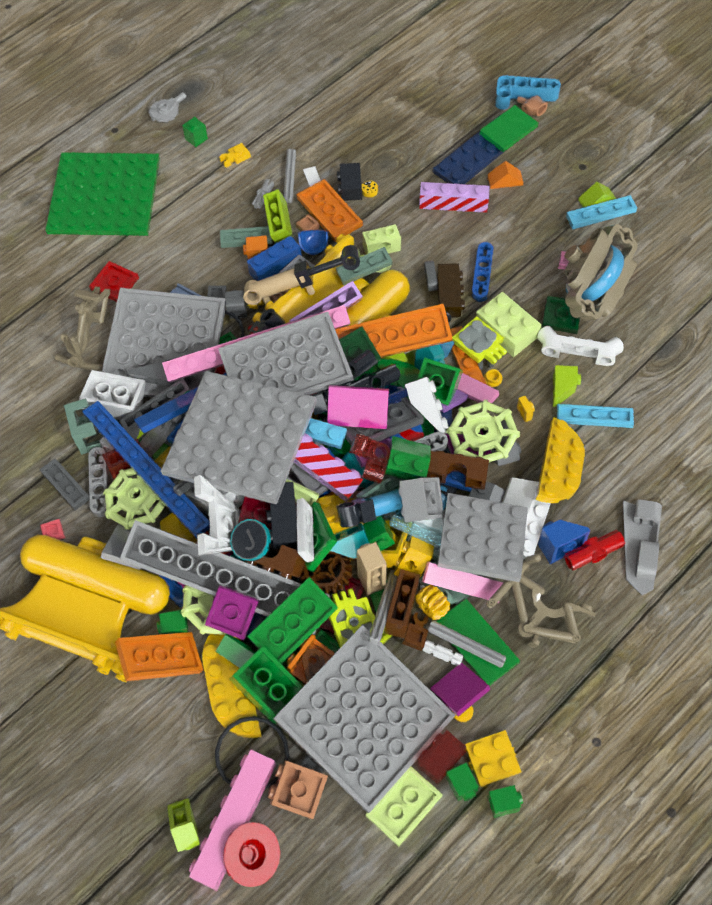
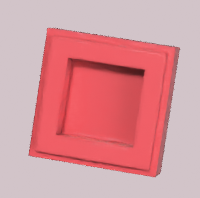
(53, 529)

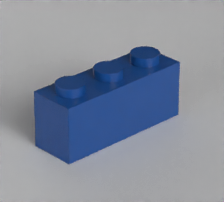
(273, 259)

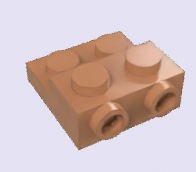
(297, 789)

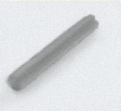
(289, 175)
(467, 644)

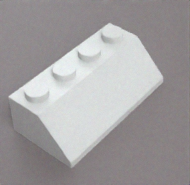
(523, 493)

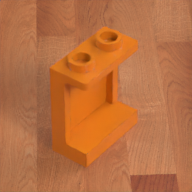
(295, 664)

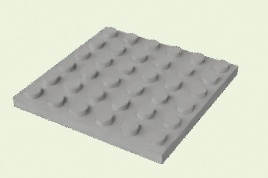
(161, 327)
(240, 436)
(364, 718)

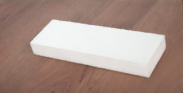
(305, 530)

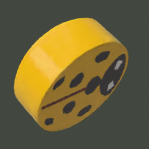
(369, 189)

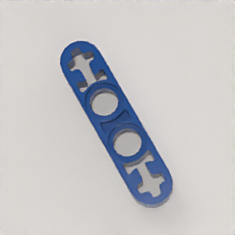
(482, 271)

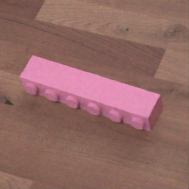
(236, 810)

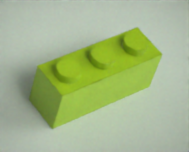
(277, 216)

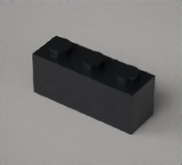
(284, 519)

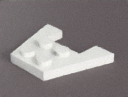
(222, 517)

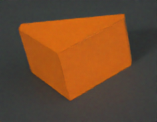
(505, 176)

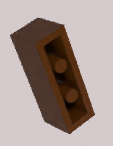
(402, 603)

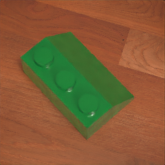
(266, 683)

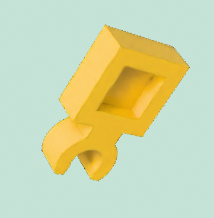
(235, 154)

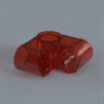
(365, 448)

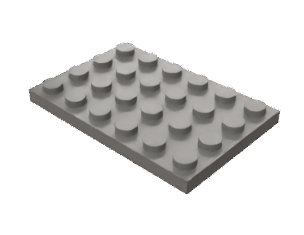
(294, 357)

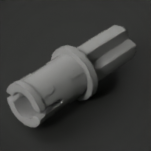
(259, 200)

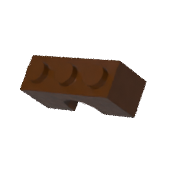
(473, 468)
(286, 561)

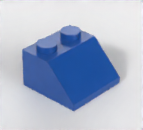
(561, 538)

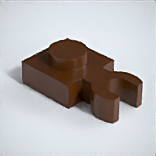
(415, 633)

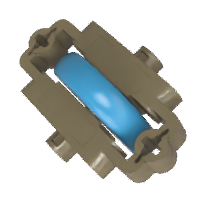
(599, 272)

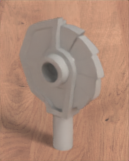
(166, 109)

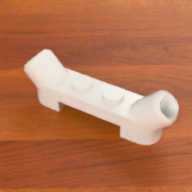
(603, 352)

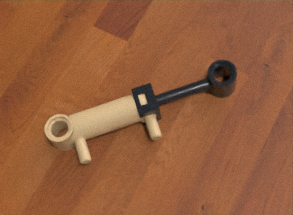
(300, 276)

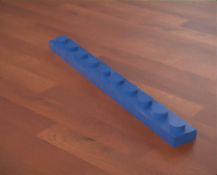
(147, 469)

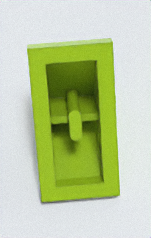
(596, 194)

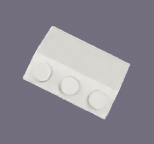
(115, 392)

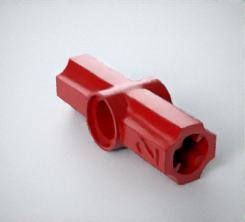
(594, 550)

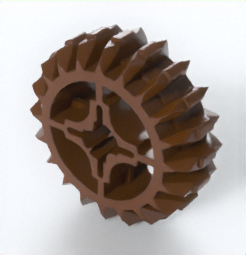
(334, 584)

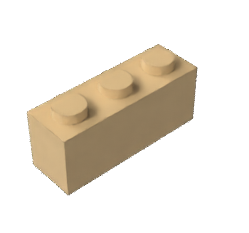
(371, 568)

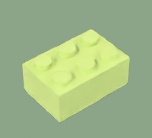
(510, 322)

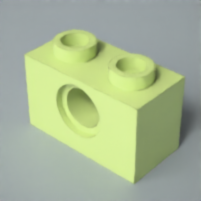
(382, 237)

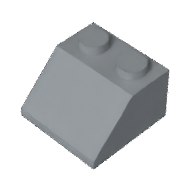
(421, 499)

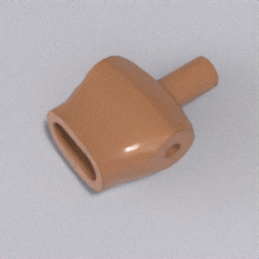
(533, 105)

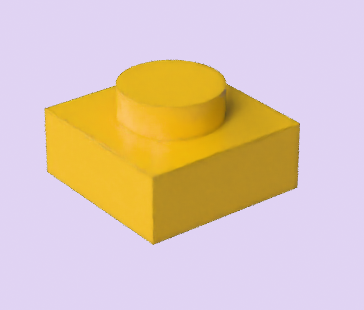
(525, 408)

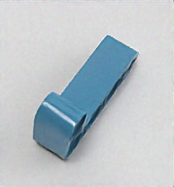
(514, 86)

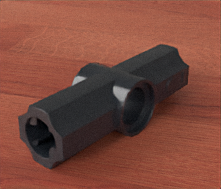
(362, 364)
(380, 378)

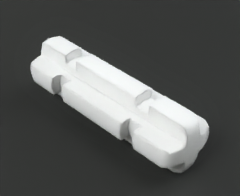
(442, 653)

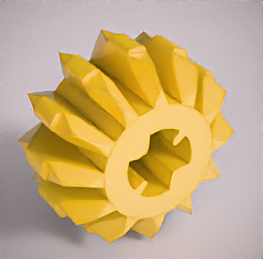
(432, 602)

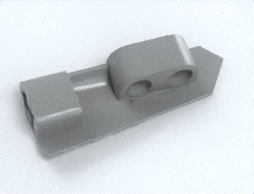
(641, 543)

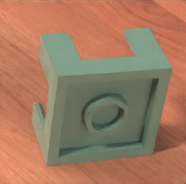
(80, 426)

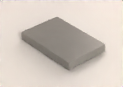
(116, 545)

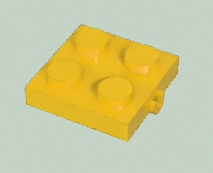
(492, 758)

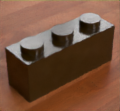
(450, 289)

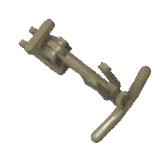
(87, 314)
(529, 627)

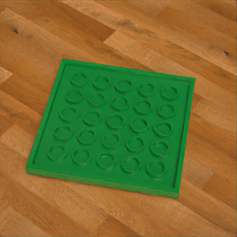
(103, 194)

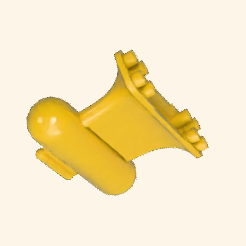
(378, 298)
(81, 599)

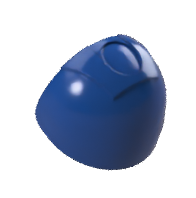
(313, 241)

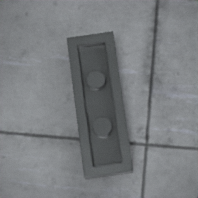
(65, 484)

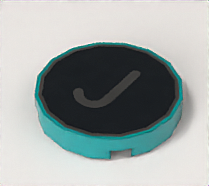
(250, 540)

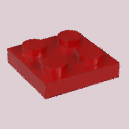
(114, 278)

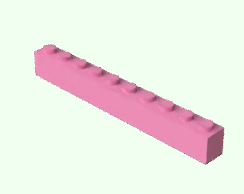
(211, 358)

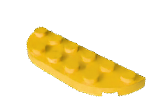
(561, 463)
(225, 698)

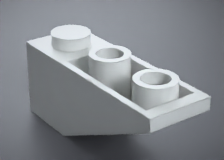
(424, 400)

